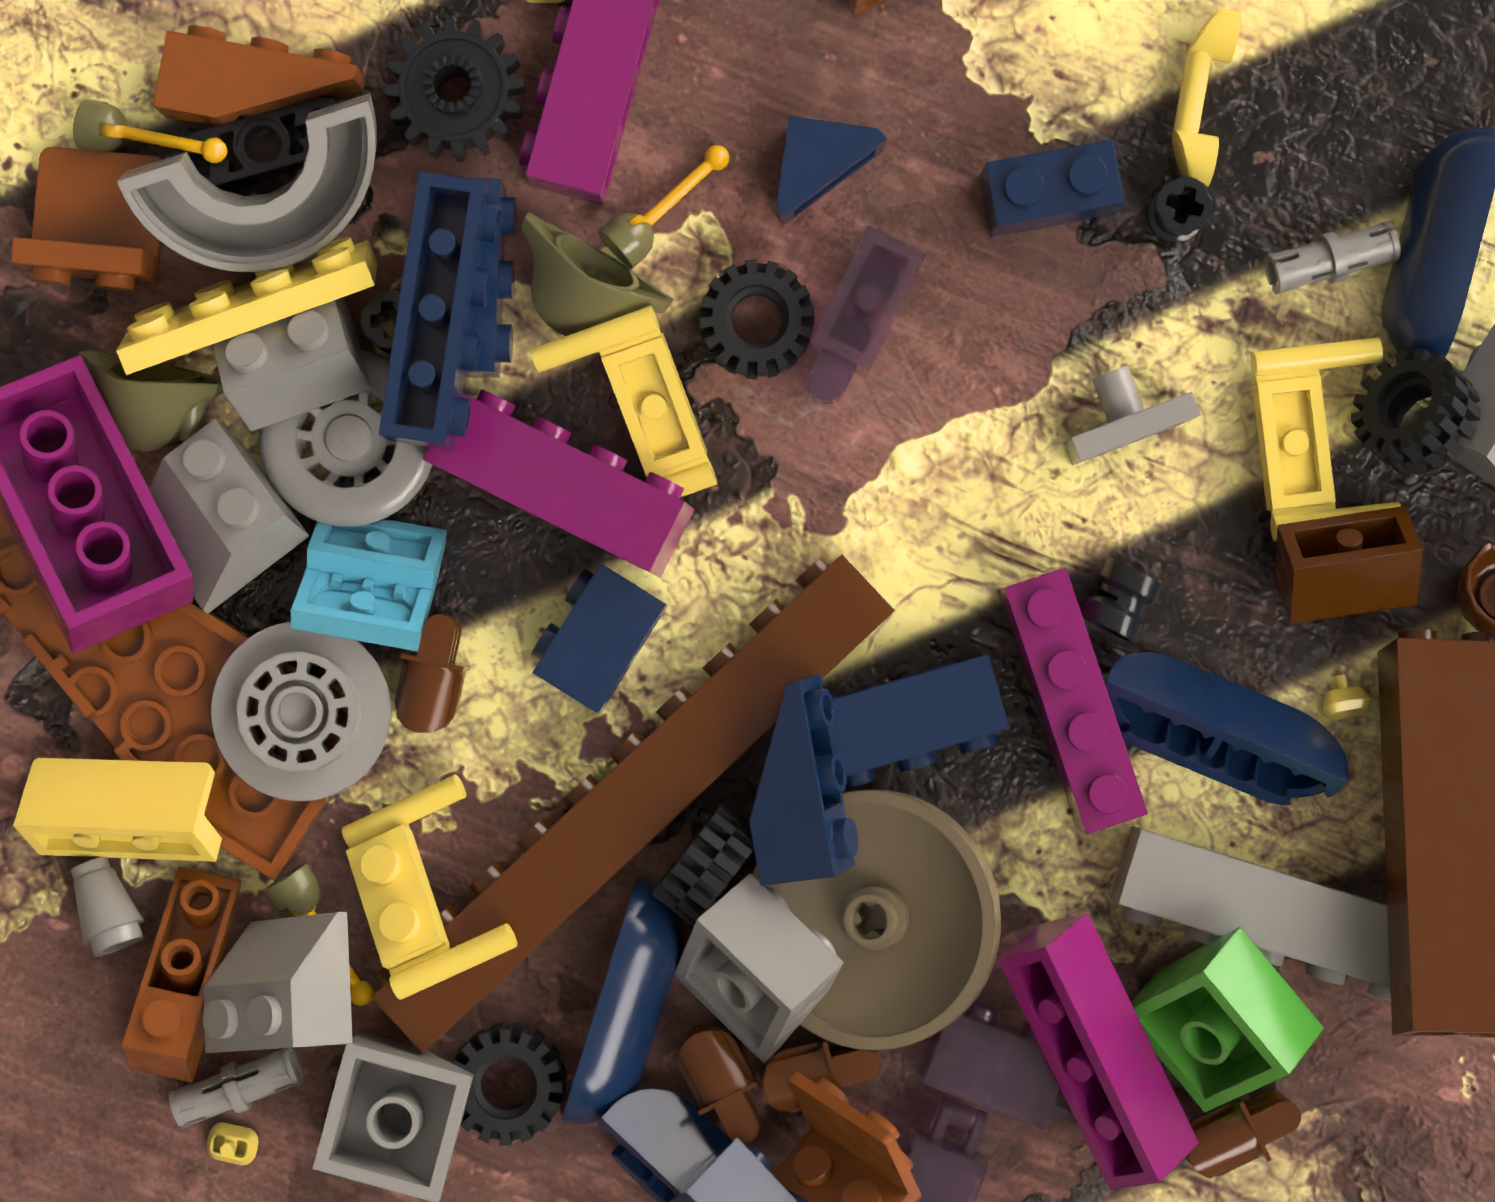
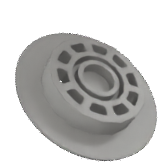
(348, 446)
(300, 713)

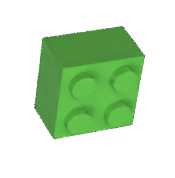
(1225, 1020)

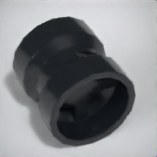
(1121, 600)

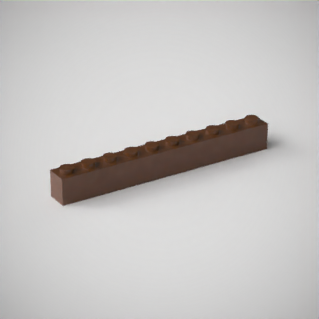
(646, 788)

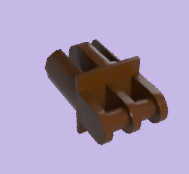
(431, 680)
(814, 1060)
(720, 1078)
(1239, 1131)

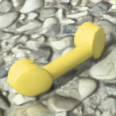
(1216, 41)

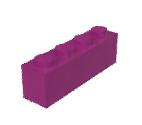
(587, 96)
(566, 486)
(1072, 701)
(1098, 1052)

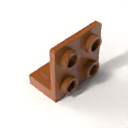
(844, 1151)

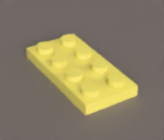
(229, 311)

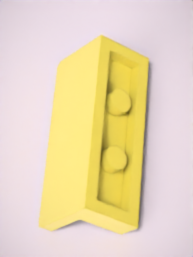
(118, 809)

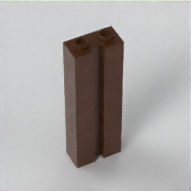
(1439, 831)

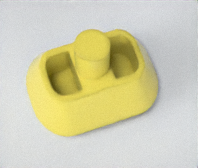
(1345, 700)
(232, 1143)

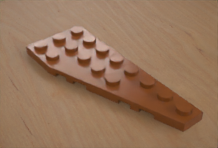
(154, 704)

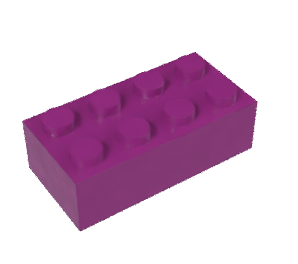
(84, 509)

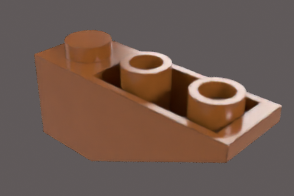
(224, 81)
(191, 943)

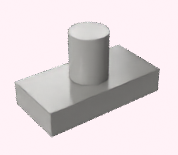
(1127, 417)

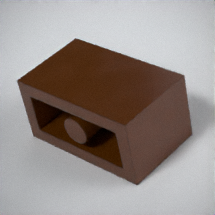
(1348, 564)

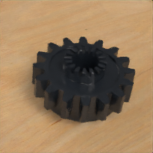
(446, 57)

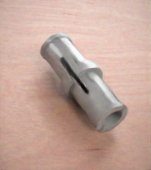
(1332, 257)
(235, 1087)

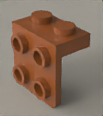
(86, 223)

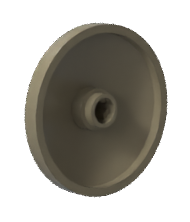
(907, 921)

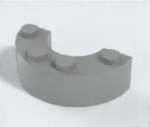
(262, 229)

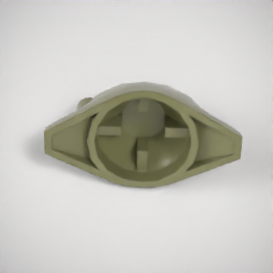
(580, 284)
(154, 404)

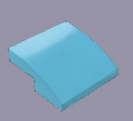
(370, 582)

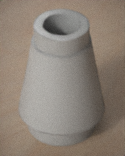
(105, 909)

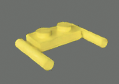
(646, 392)
(1295, 427)
(401, 900)

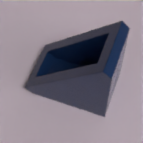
(819, 159)

